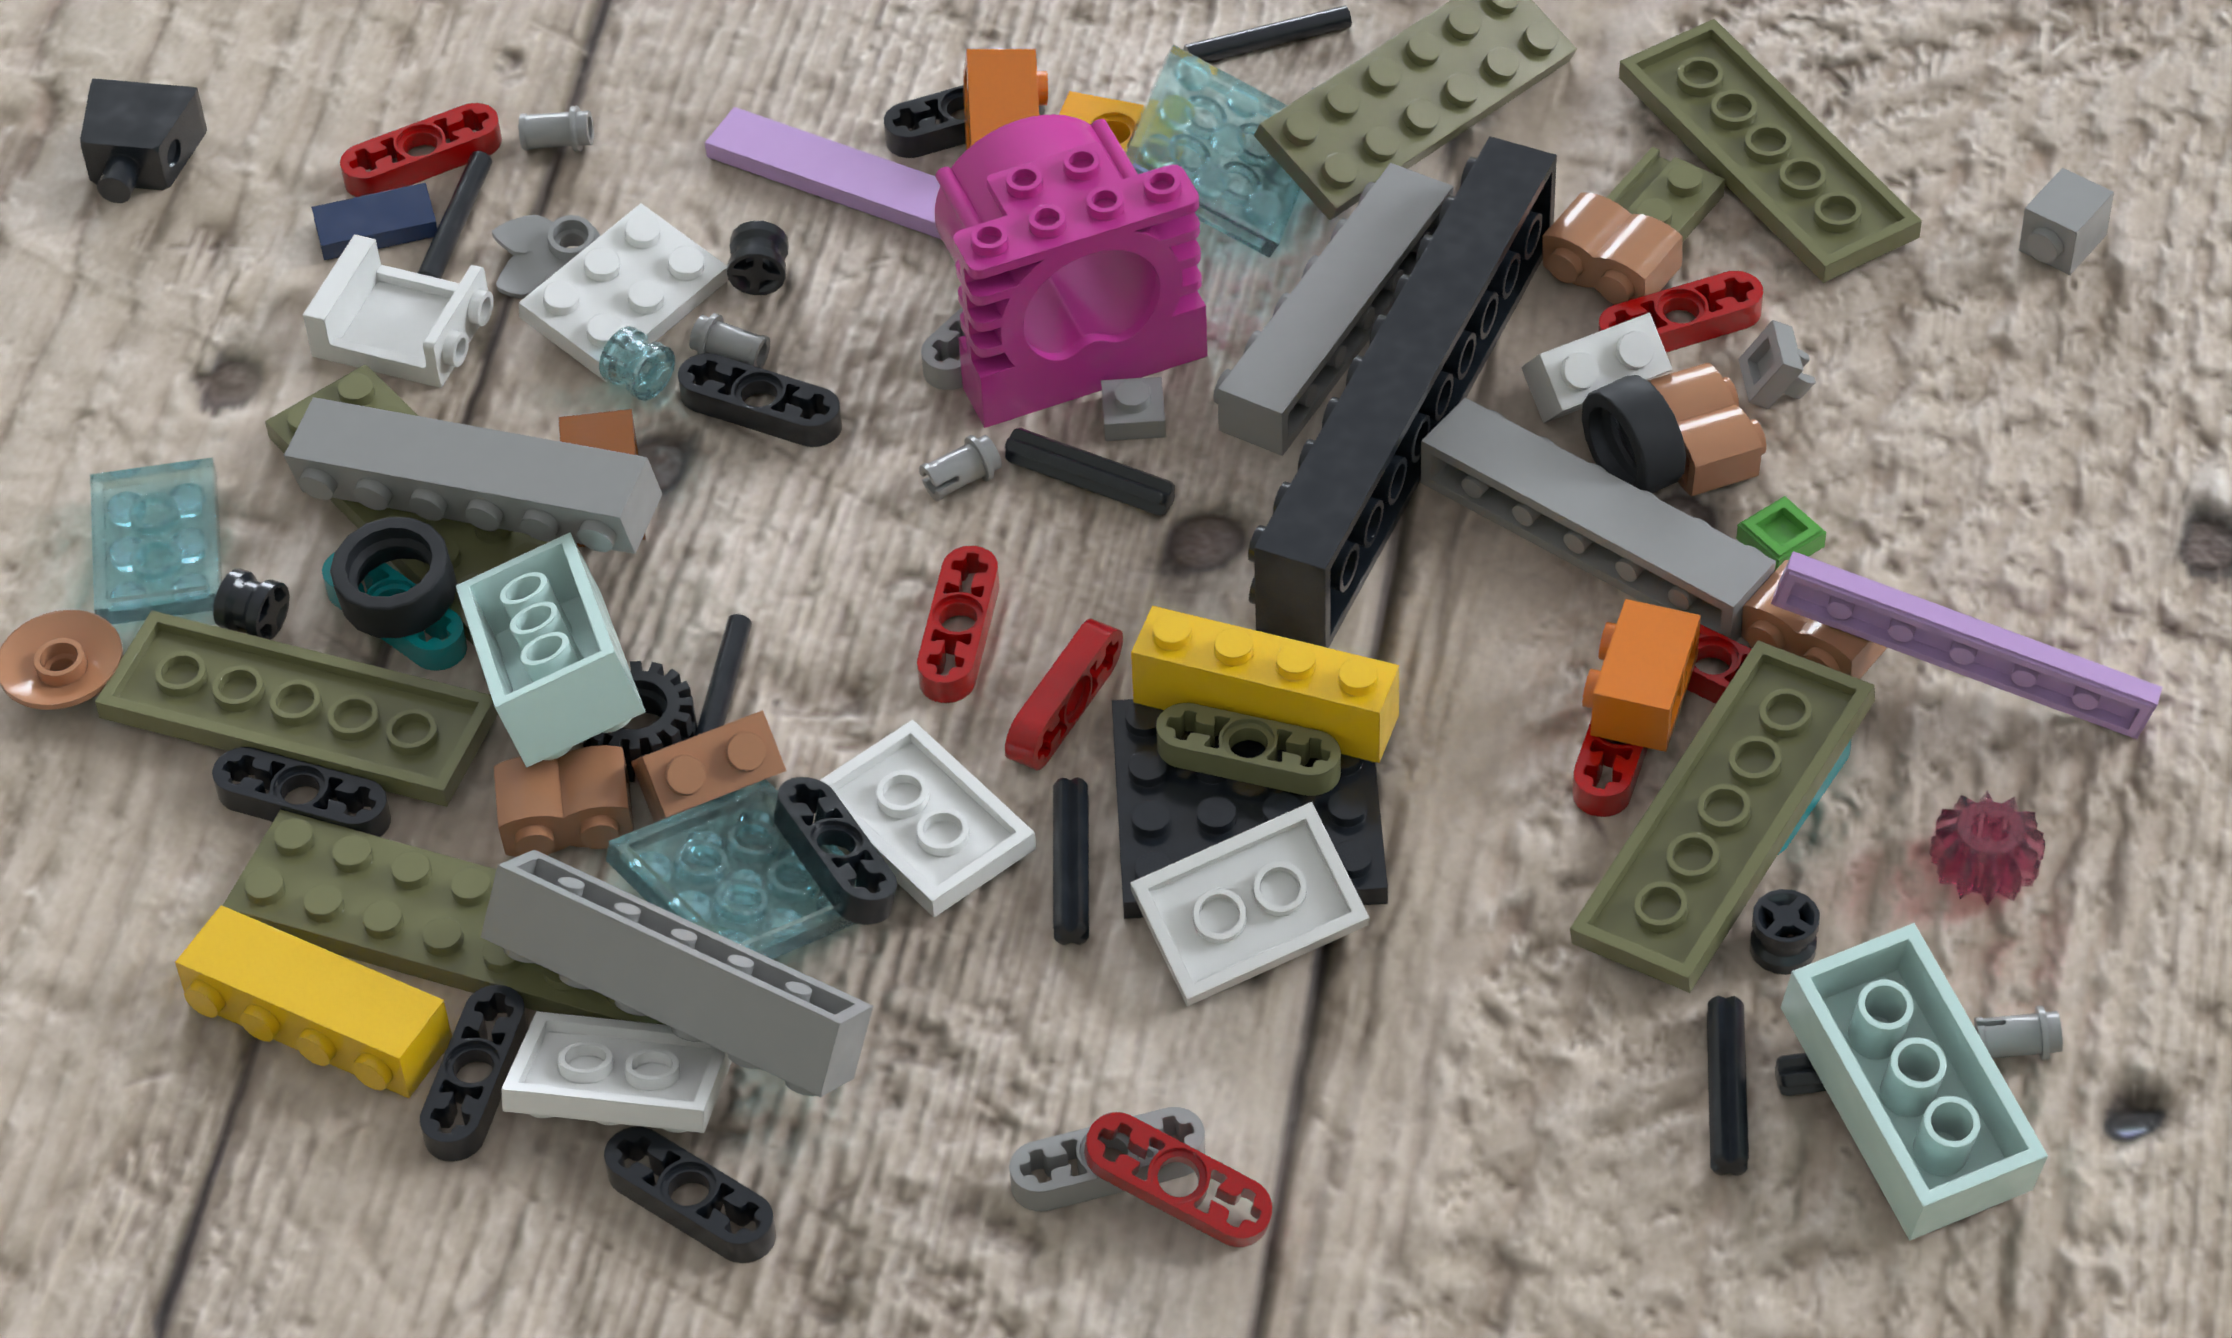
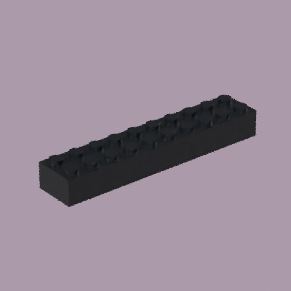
(1414, 373)

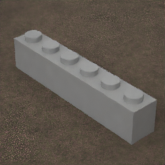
(1329, 312)
(473, 475)
(1591, 517)
(676, 973)

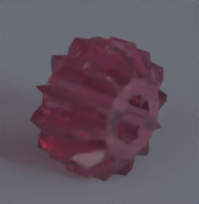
(1987, 847)

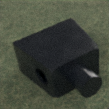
(139, 135)

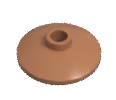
(59, 659)

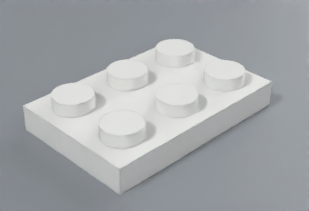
(630, 276)
(929, 817)
(1249, 904)
(614, 1074)

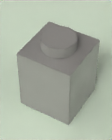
(2066, 221)

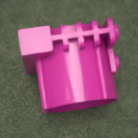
(1067, 265)

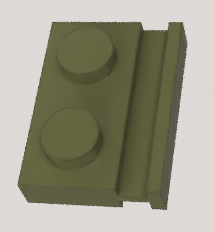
(1669, 191)

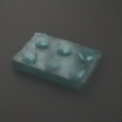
(155, 540)

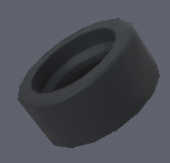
(1634, 434)
(384, 542)

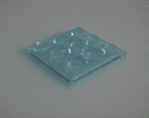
(1208, 128)
(730, 873)

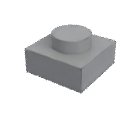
(1133, 408)

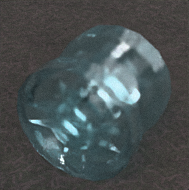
(637, 363)

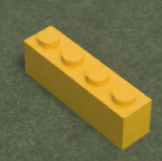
(1266, 677)
(314, 1002)

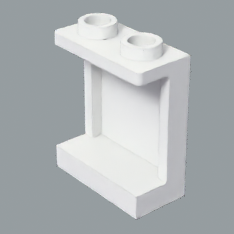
(395, 317)

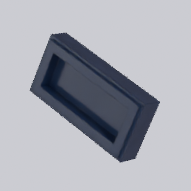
(387, 216)

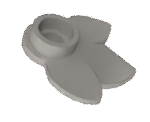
(539, 249)

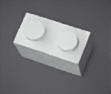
(1568, 373)

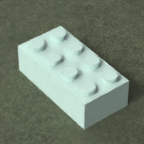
(549, 651)
(1913, 1081)

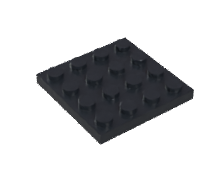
(1179, 812)

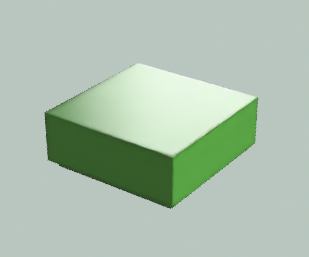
(1780, 531)

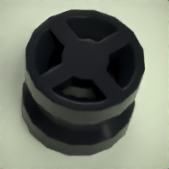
(757, 257)
(251, 604)
(1775, 918)

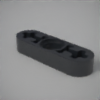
(921, 116)
(721, 385)
(285, 774)
(835, 874)
(480, 1098)
(699, 1221)

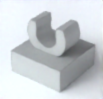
(1774, 366)

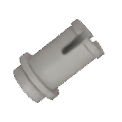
(556, 129)
(726, 340)
(961, 467)
(2021, 1034)

